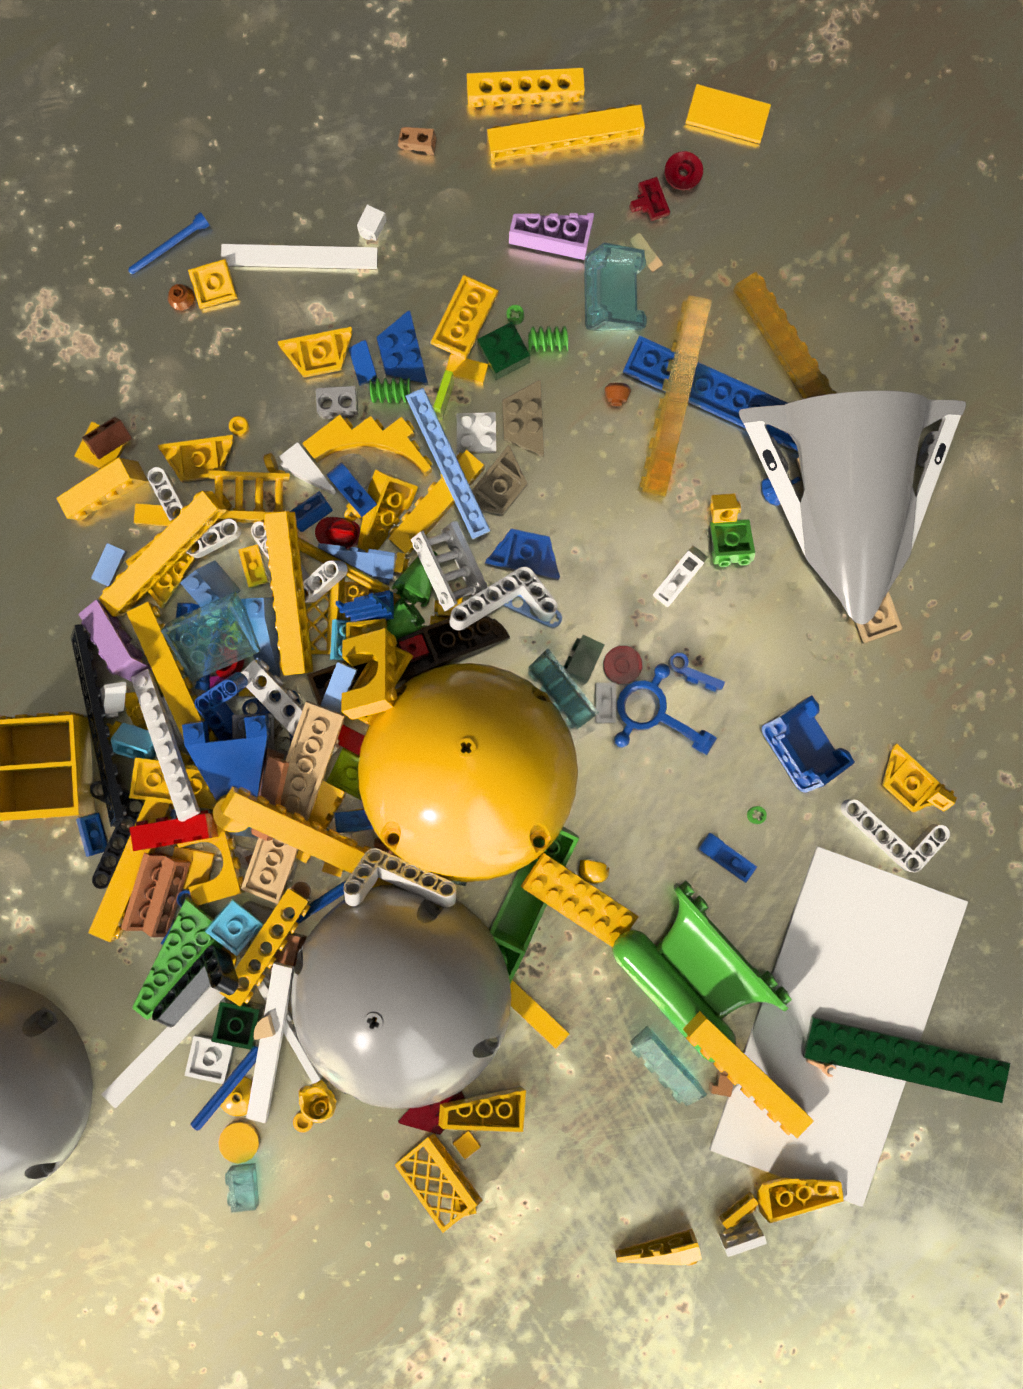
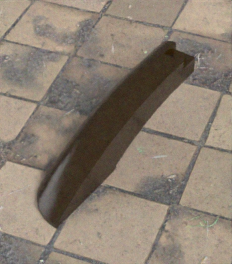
(444, 647)

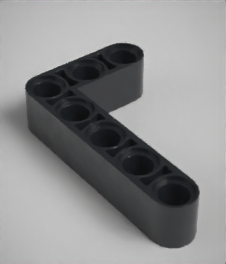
(122, 831)
(211, 969)

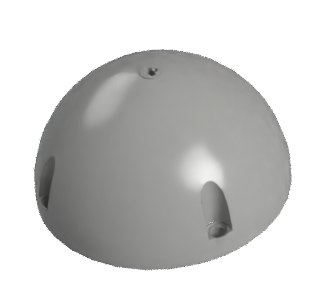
(427, 981)
(42, 1089)

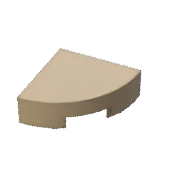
(264, 1028)

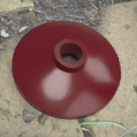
(687, 163)

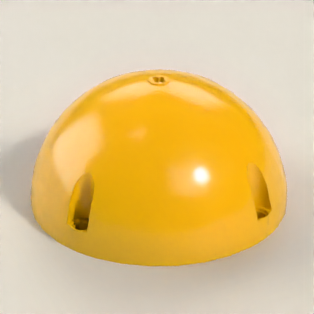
(476, 809)

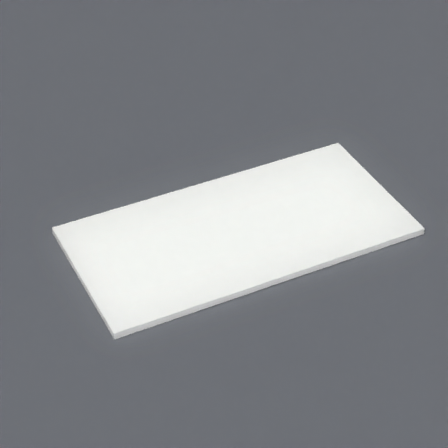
(855, 954)

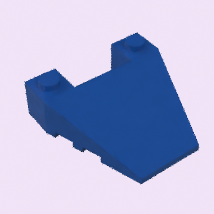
(229, 761)

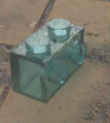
(242, 1187)

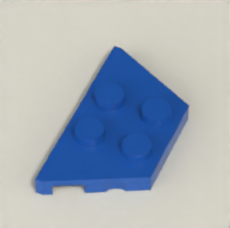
(401, 351)
(525, 550)

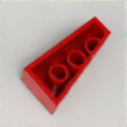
(171, 832)

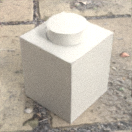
(371, 223)

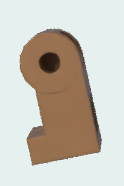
(417, 139)
(722, 1085)

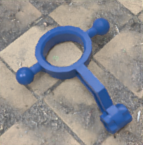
(702, 741)

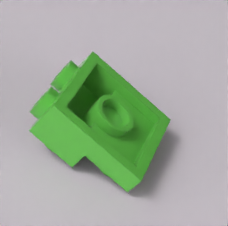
(732, 543)

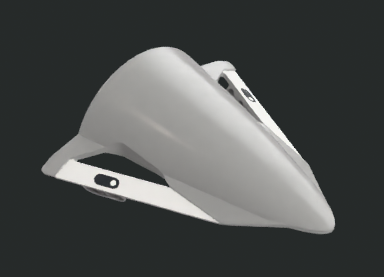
(857, 482)

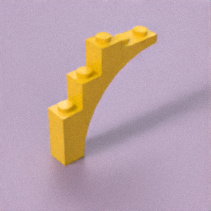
(395, 438)

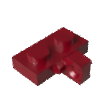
(651, 200)

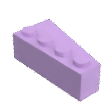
(553, 233)
(112, 641)

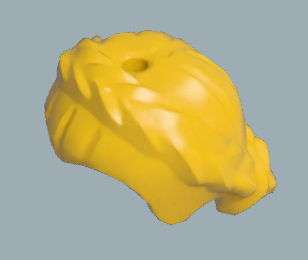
(315, 1100)

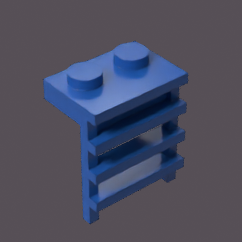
(369, 607)

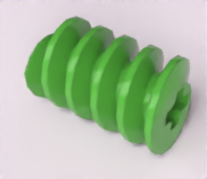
(548, 338)
(389, 390)

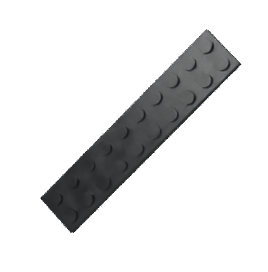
(99, 732)

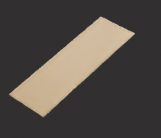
(652, 260)

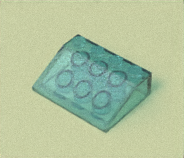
(212, 636)
(562, 689)

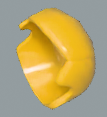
(593, 871)

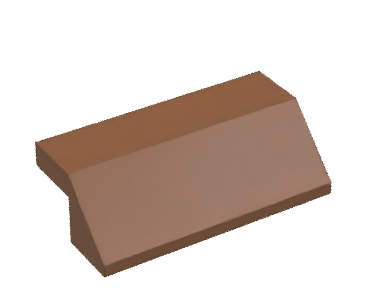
(272, 782)
(155, 894)

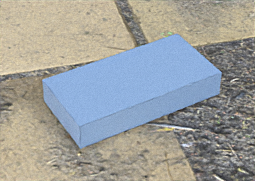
(108, 565)

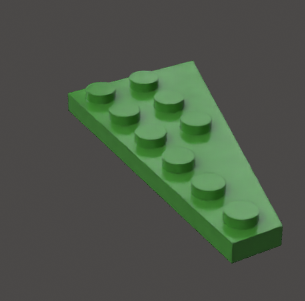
(178, 953)

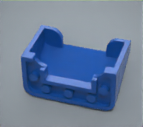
(805, 747)

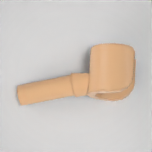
(823, 1066)

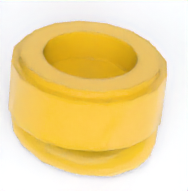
(350, 509)

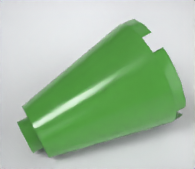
(414, 583)
(406, 619)

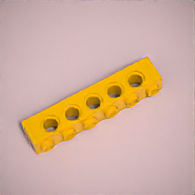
(532, 79)
(290, 899)

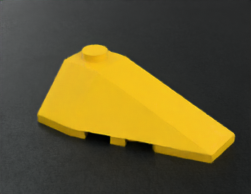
(392, 498)
(792, 1197)
(671, 1249)

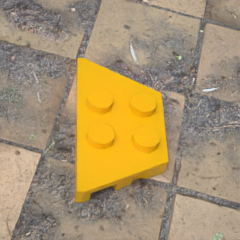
(318, 352)
(195, 458)
(909, 780)

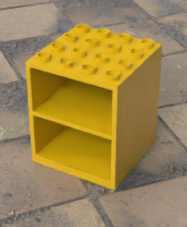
(45, 766)

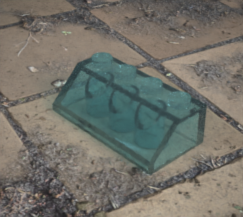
(667, 1066)

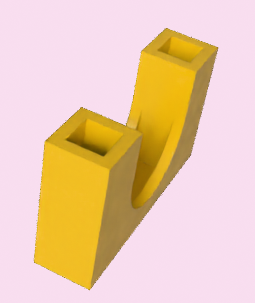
(380, 692)
(228, 881)

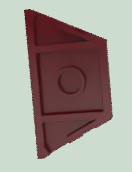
(427, 1117)

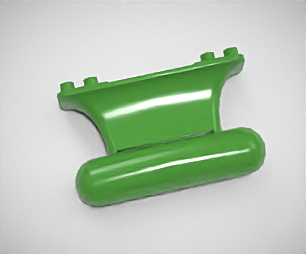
(695, 969)

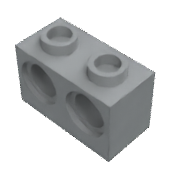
(337, 396)

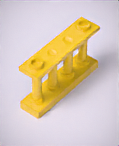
(239, 514)

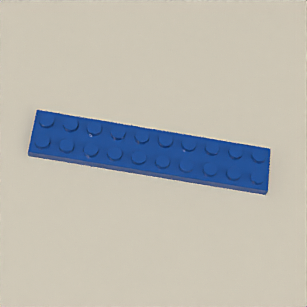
(709, 389)

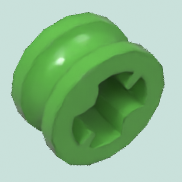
(516, 308)
(755, 820)

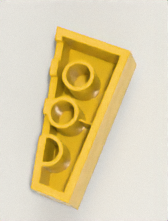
(102, 488)
(324, 809)
(486, 1112)

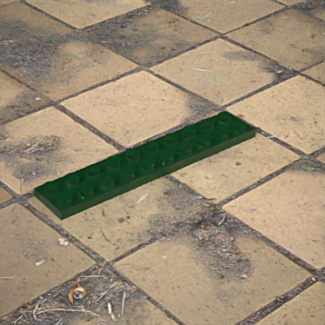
(906, 1059)

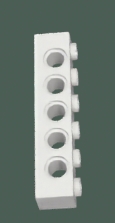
(264, 695)

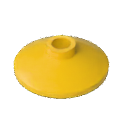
(240, 1107)

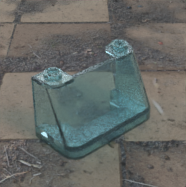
(612, 288)

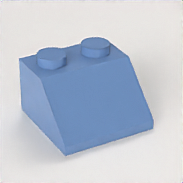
(209, 584)

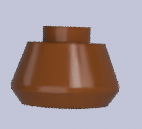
(180, 297)
(617, 393)

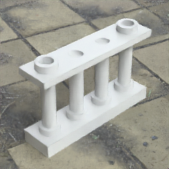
(463, 557)

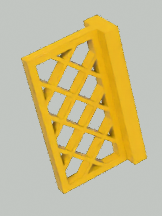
(335, 594)
(453, 1176)

